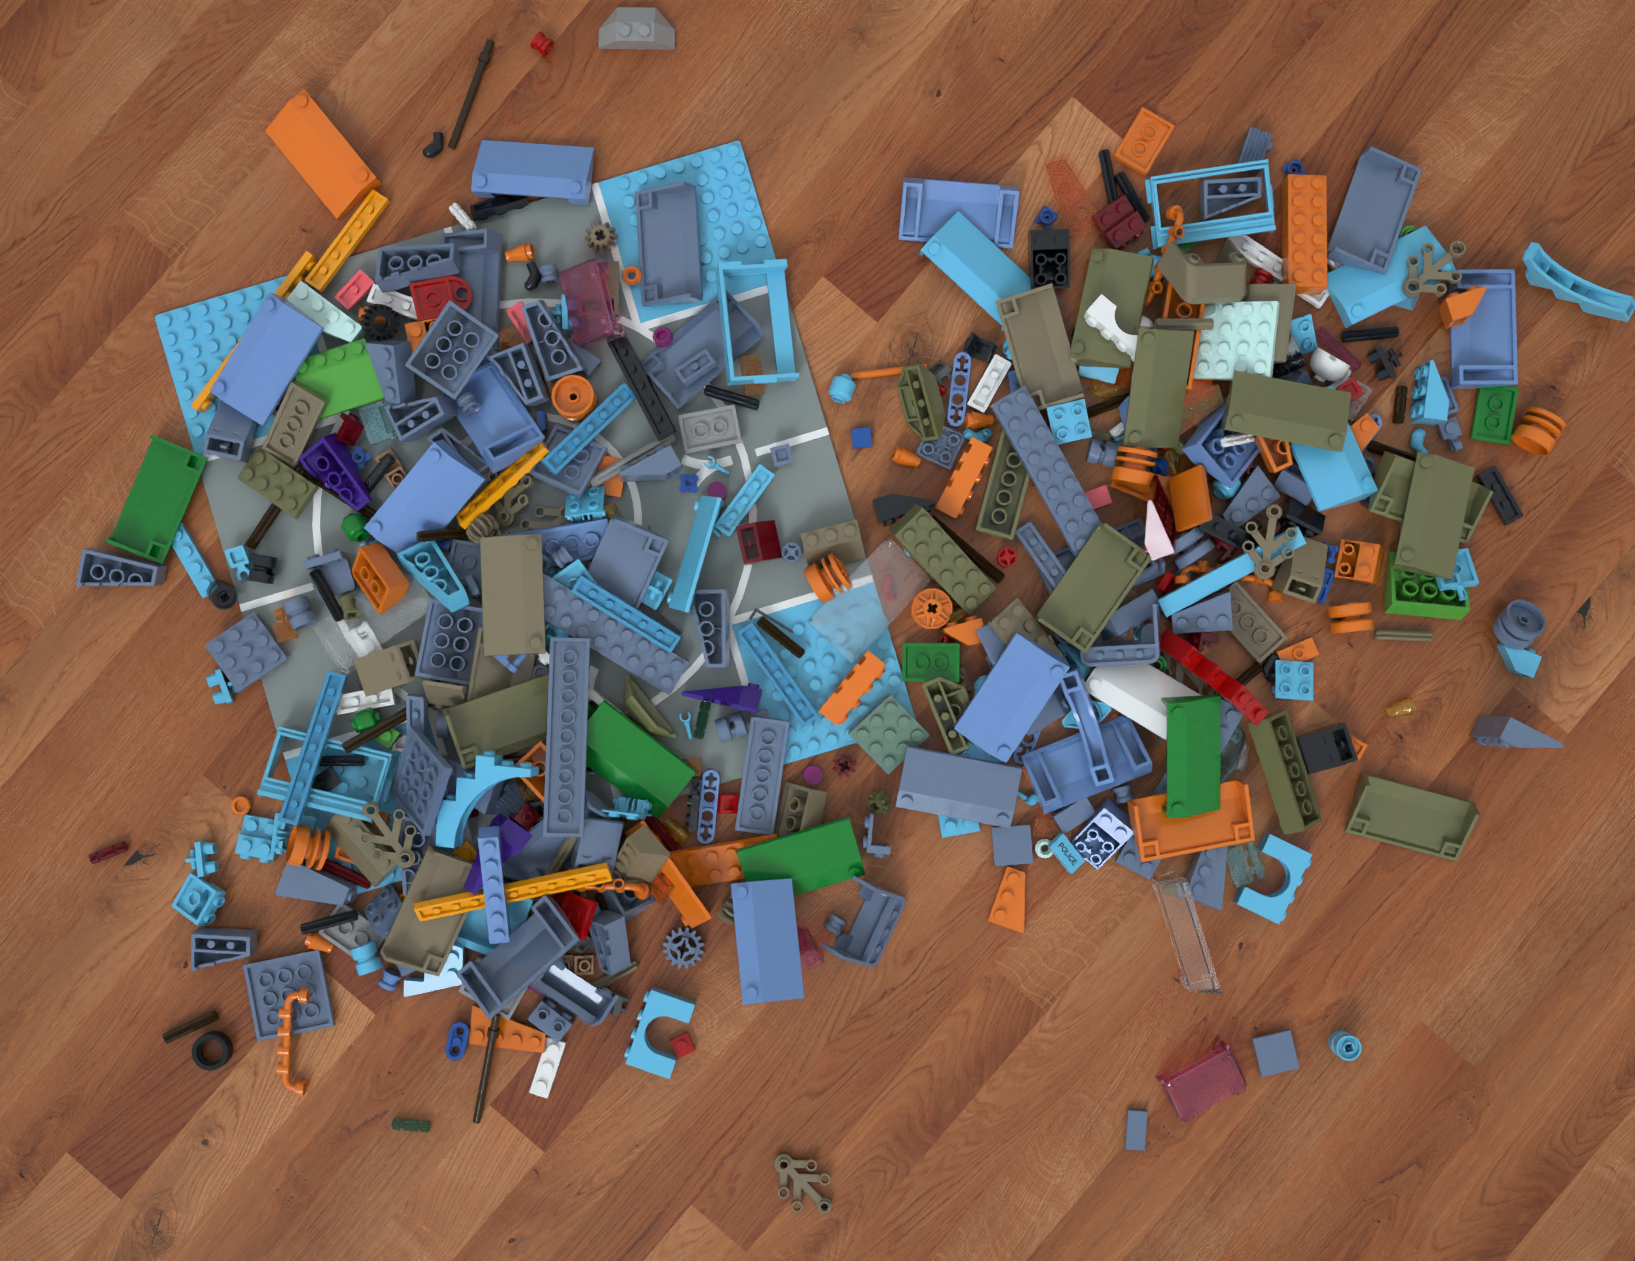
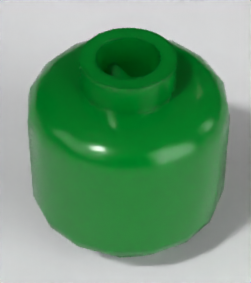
(353, 527)
(365, 719)

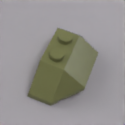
(921, 402)
(948, 703)
(644, 712)

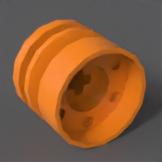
(1538, 431)
(1134, 465)
(828, 578)
(919, 608)
(312, 847)

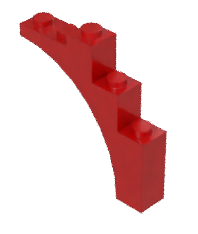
(1213, 676)

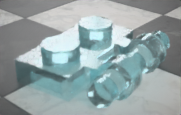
(1238, 865)

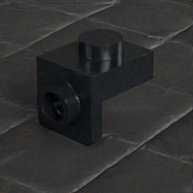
(979, 348)

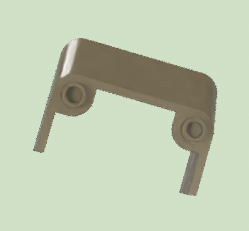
(1206, 283)

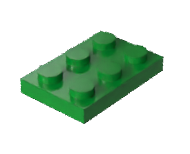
(1494, 414)
(931, 660)

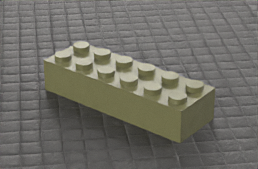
(1003, 493)
(942, 559)
(1285, 773)

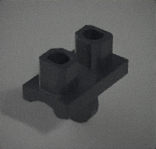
(1387, 371)

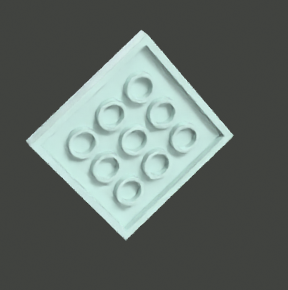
(1239, 340)

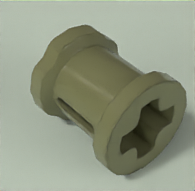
(349, 607)

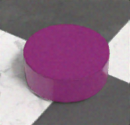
(662, 337)
(717, 489)
(812, 774)

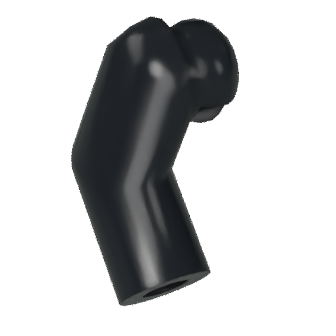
(436, 147)
(534, 278)
(1268, 667)

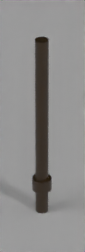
(484, 59)
(492, 1034)

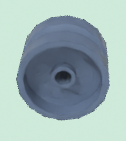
(1190, 547)
(1519, 624)

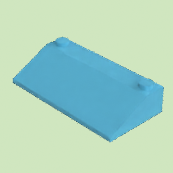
(975, 264)
(1364, 293)
(1335, 476)
(695, 552)

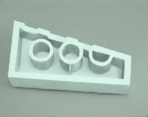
(325, 314)

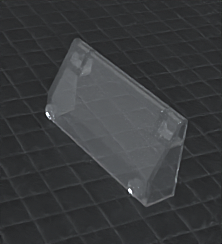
(879, 593)
(361, 636)
(1186, 933)

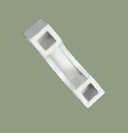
(1102, 316)

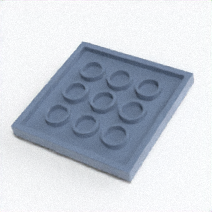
(420, 780)
(275, 979)

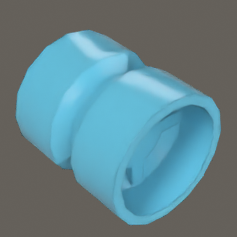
(366, 958)
(1344, 1045)

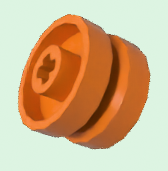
(563, 398)
(1350, 617)

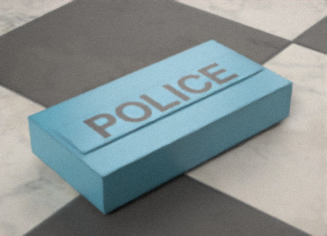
(1066, 853)

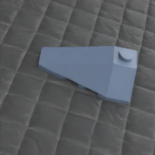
(419, 846)
(626, 902)

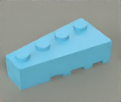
(433, 572)

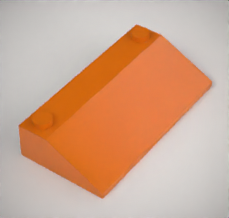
(321, 155)
(1169, 837)
(683, 896)

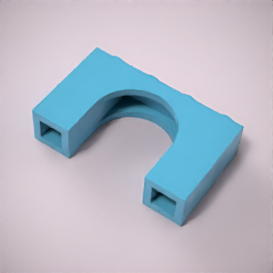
(1294, 862)
(642, 1053)

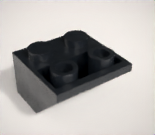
(1308, 520)

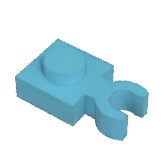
(239, 558)

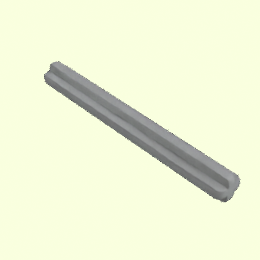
(632, 459)

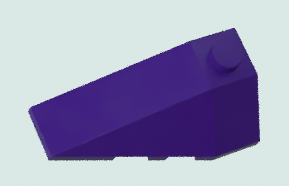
(335, 467)
(737, 697)
(512, 842)

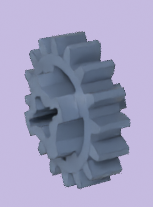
(674, 945)

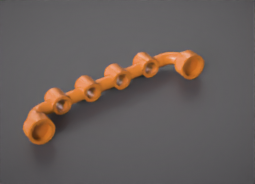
(1173, 213)
(1203, 567)
(640, 890)
(286, 1048)

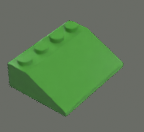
(341, 377)
(1419, 595)

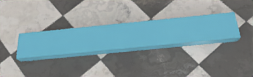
(1221, 577)

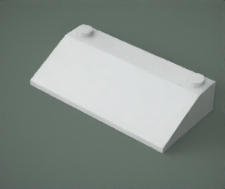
(1136, 693)

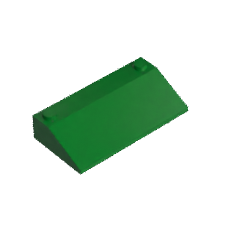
(158, 500)
(1192, 755)
(634, 759)
(809, 857)

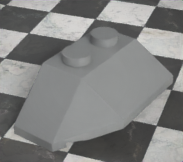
(636, 30)

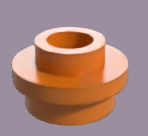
(632, 269)

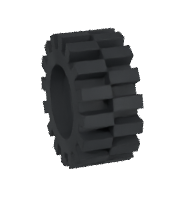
(391, 322)

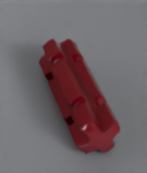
(108, 852)

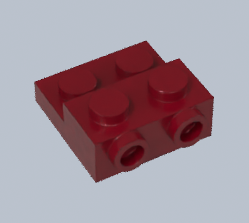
(1119, 223)

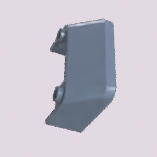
(1127, 652)
(872, 926)
(575, 994)

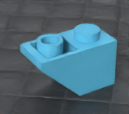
(1520, 662)

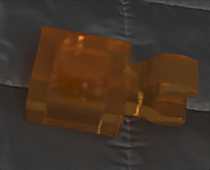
(283, 629)

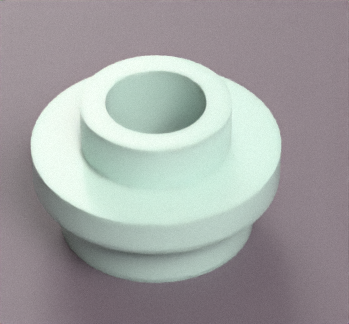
(1039, 852)

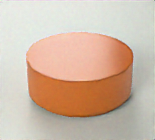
(241, 805)

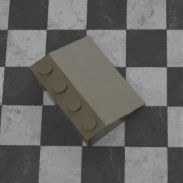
(1285, 296)

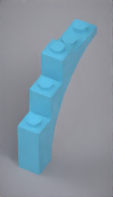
(1593, 299)
(470, 787)

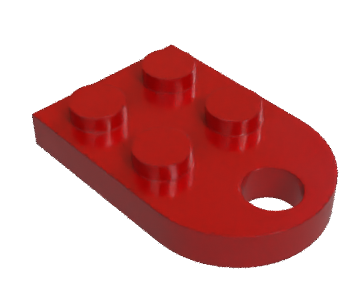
(433, 295)
(578, 910)

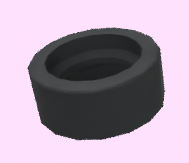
(200, 1060)

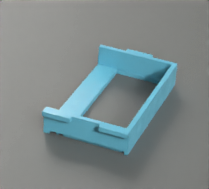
(1215, 228)
(779, 314)
(321, 799)

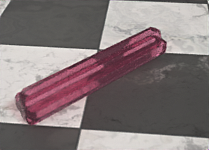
(1338, 349)

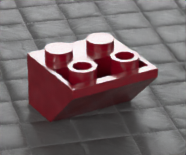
(759, 542)

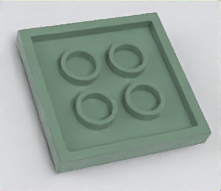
(887, 733)

